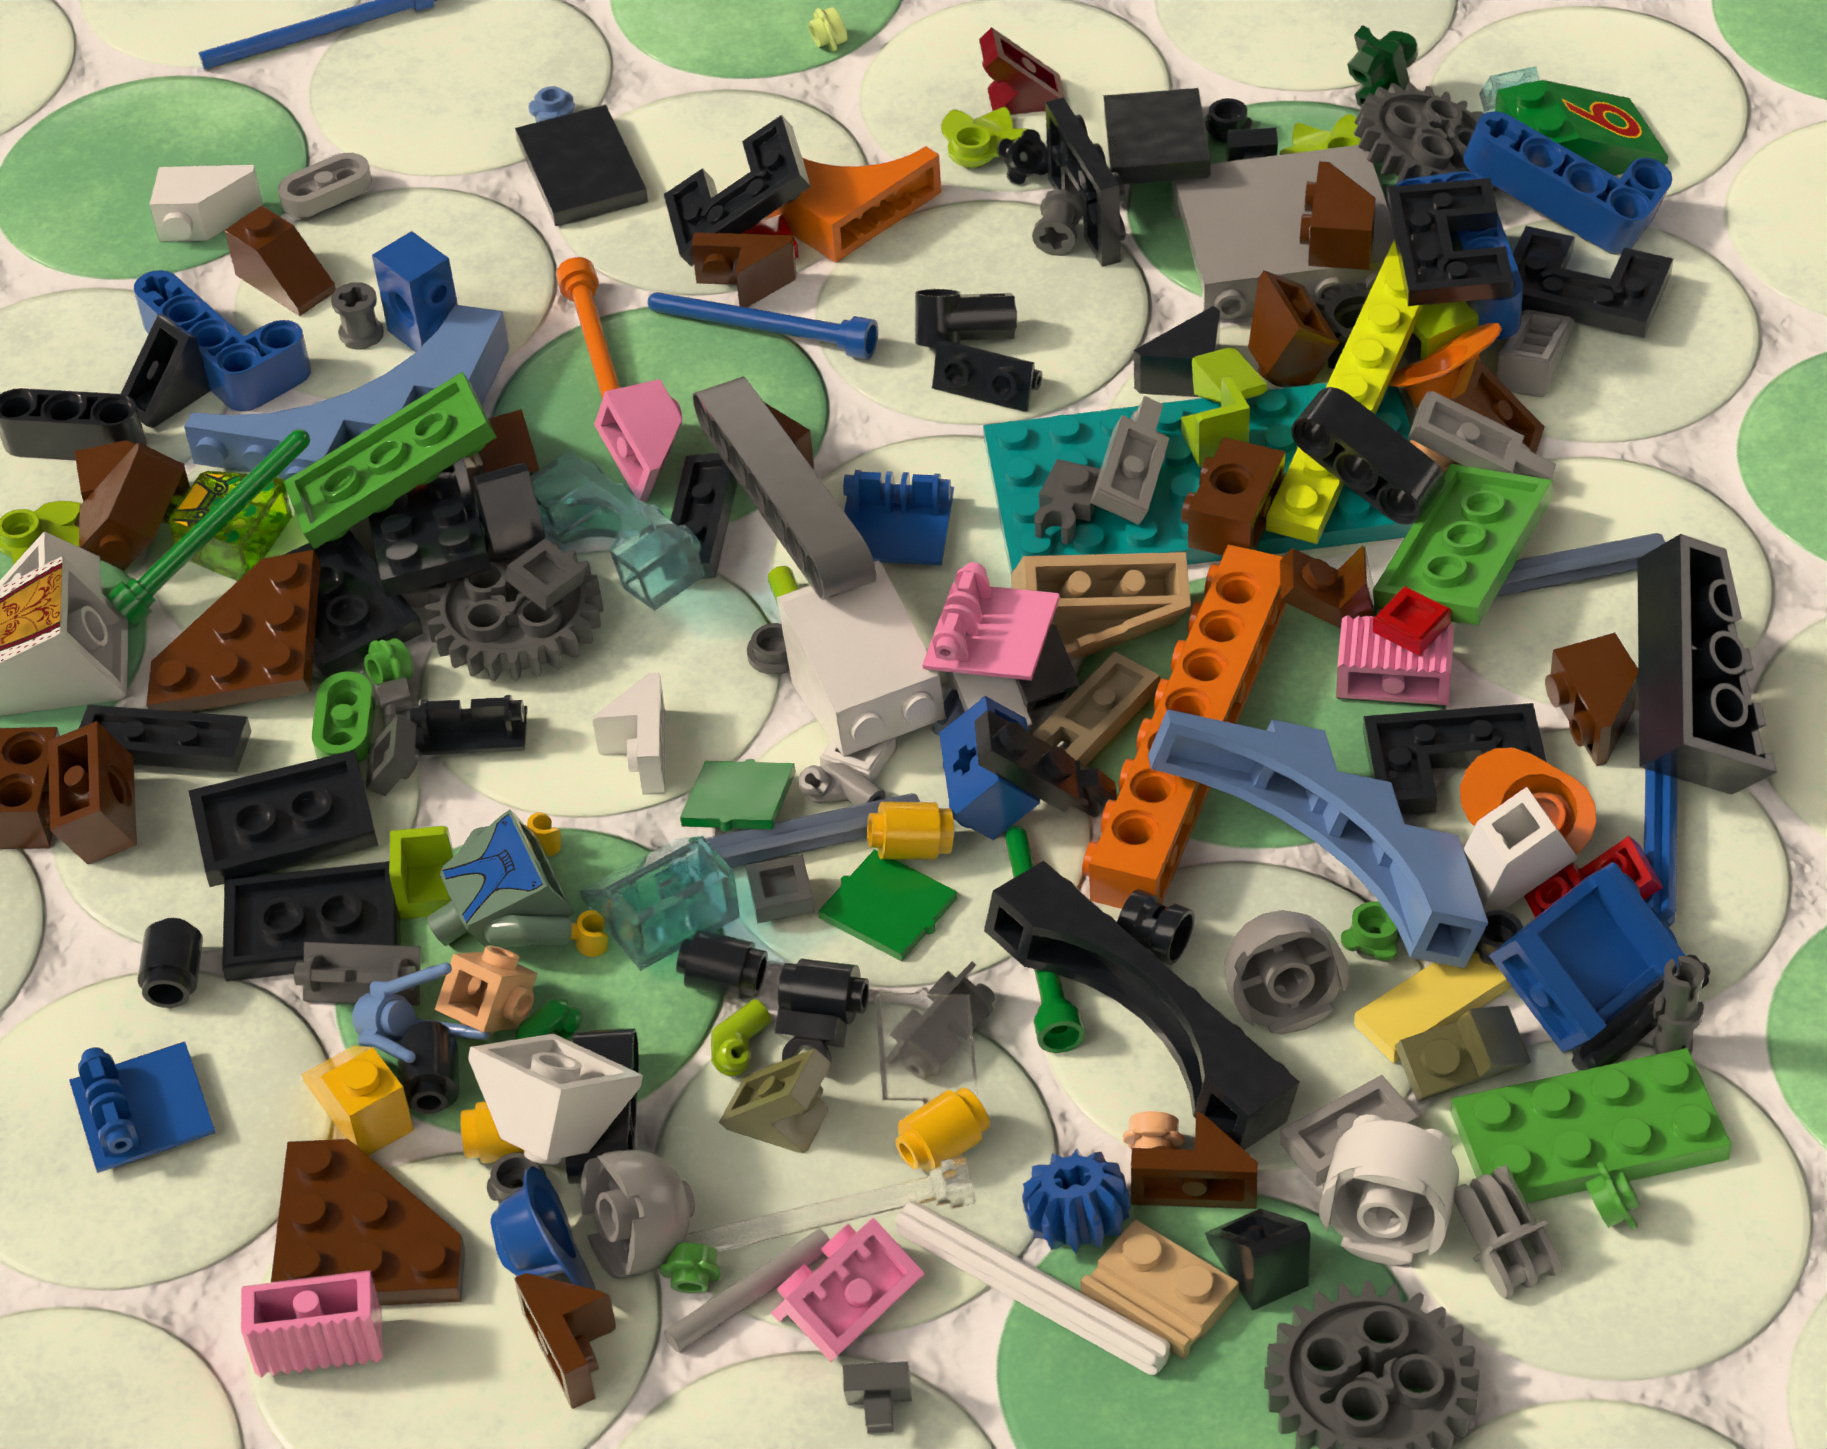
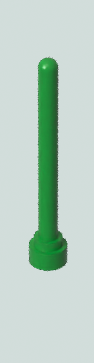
(137, 596)
(1057, 1021)

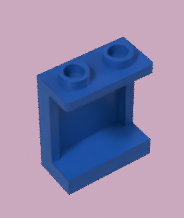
(1587, 956)

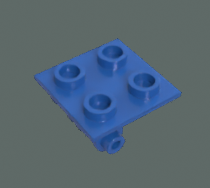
(902, 519)
(139, 1104)

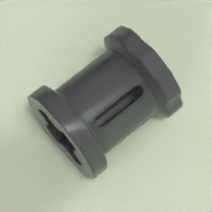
(1056, 229)
(358, 320)

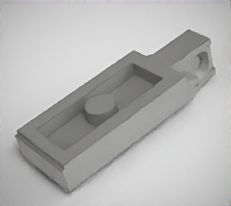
(1474, 439)
(1132, 463)

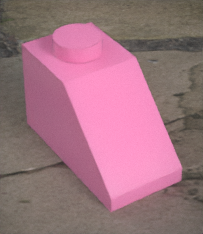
(639, 432)

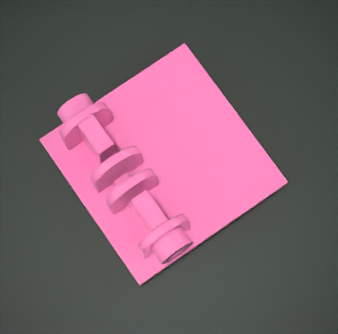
(990, 628)

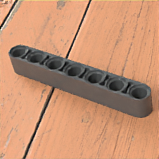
(784, 488)

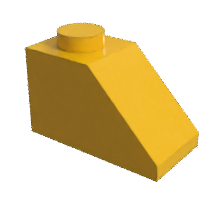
(361, 1098)

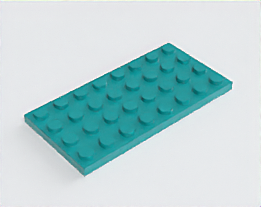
(1026, 451)

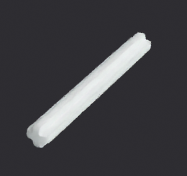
(1033, 1288)

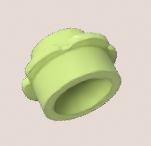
(827, 28)

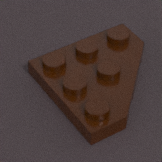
(247, 643)
(355, 1217)

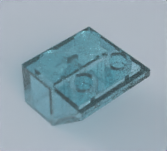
(665, 899)

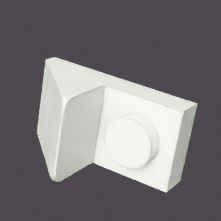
(636, 727)

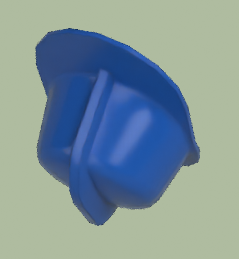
(535, 1233)

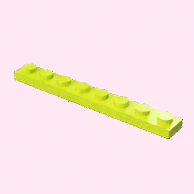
(1364, 373)

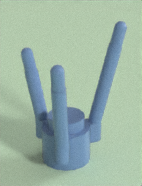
(385, 1016)

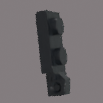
(1039, 767)

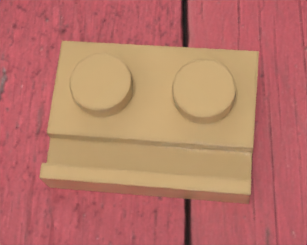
(1160, 1287)

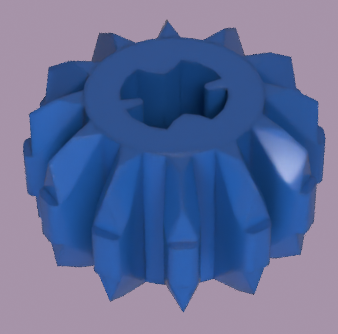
(1076, 1200)

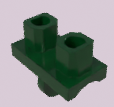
(1381, 61)

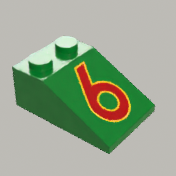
(1585, 121)

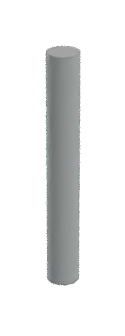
(746, 1291)

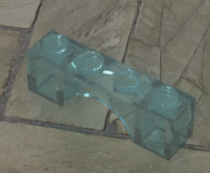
(649, 550)

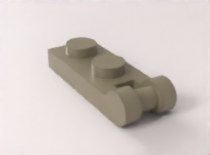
(1100, 707)

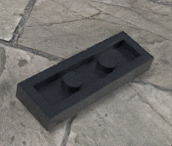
(705, 505)
(175, 737)

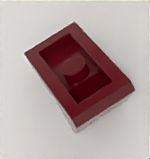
(1019, 78)

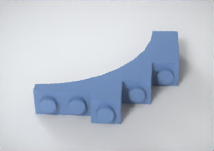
(467, 342)
(1357, 819)

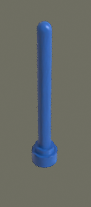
(854, 336)

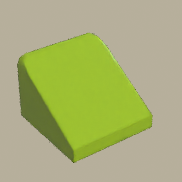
(1213, 366)

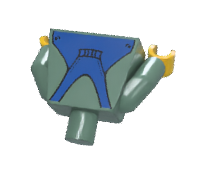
(510, 893)

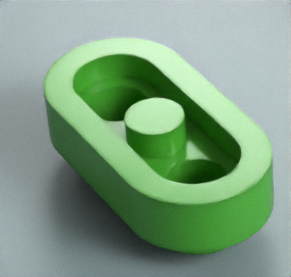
(344, 715)

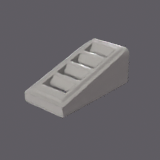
(1534, 353)

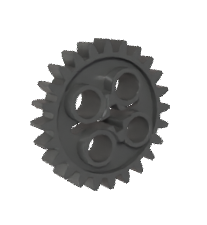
(1415, 131)
(501, 629)
(1371, 1375)

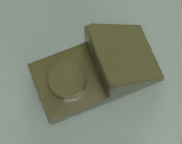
(1462, 1052)
(781, 1102)

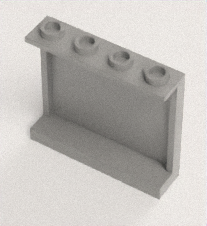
(1251, 221)

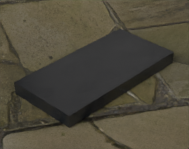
(1157, 136)

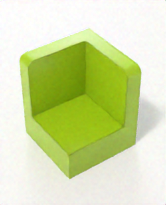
(1442, 323)
(1208, 428)
(416, 869)

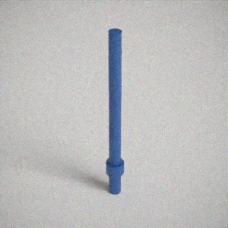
(307, 30)

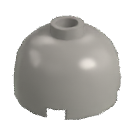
(1285, 971)
(637, 1210)

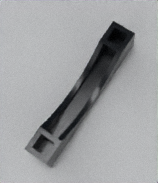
(1060, 931)

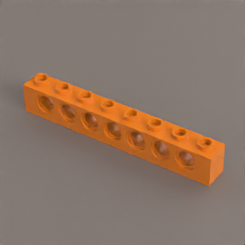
(1209, 679)

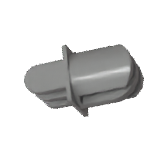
(1500, 1221)

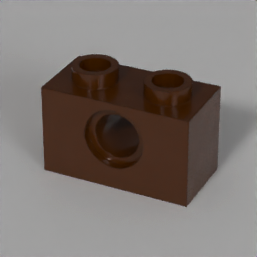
(1233, 496)
(92, 793)

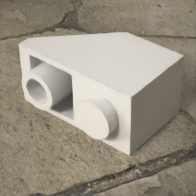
(1515, 851)

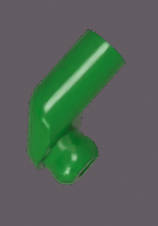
(550, 1018)

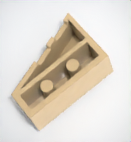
(1108, 595)

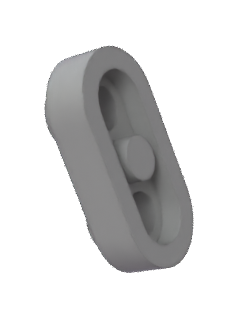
(324, 184)

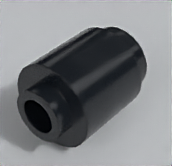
(170, 962)
(722, 965)
(823, 989)
(433, 1077)

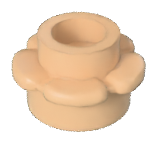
(1153, 1130)

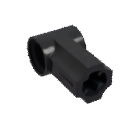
(958, 316)

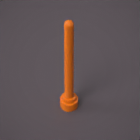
(579, 284)

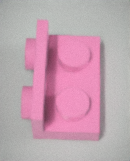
(850, 1289)

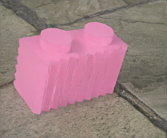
(1387, 672)
(312, 1323)

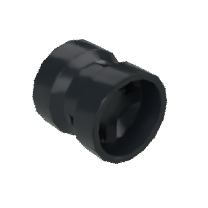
(1156, 926)

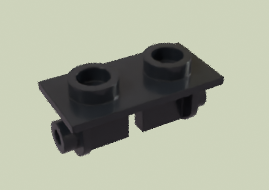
(985, 375)
(484, 727)

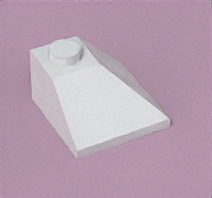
(551, 1094)

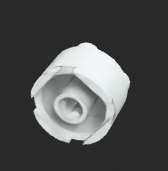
(1390, 1190)

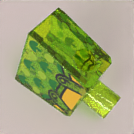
(245, 537)

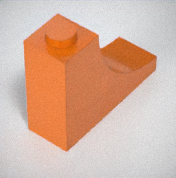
(859, 202)

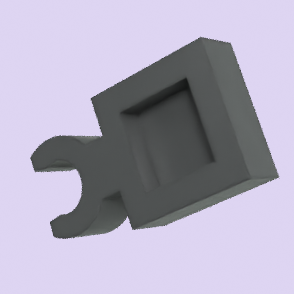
(1065, 498)

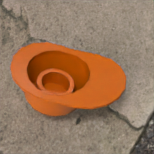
(1442, 367)
(1507, 771)

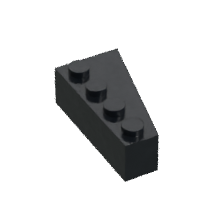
(1693, 671)

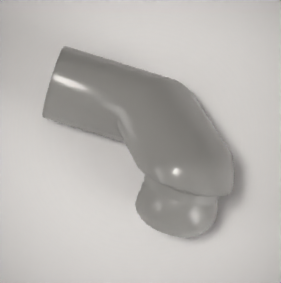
(837, 783)

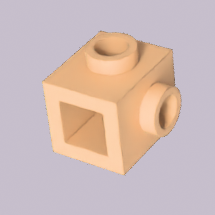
(487, 990)

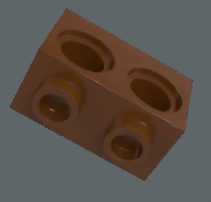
(25, 787)

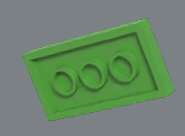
(389, 460)
(1467, 540)
(1630, 1114)

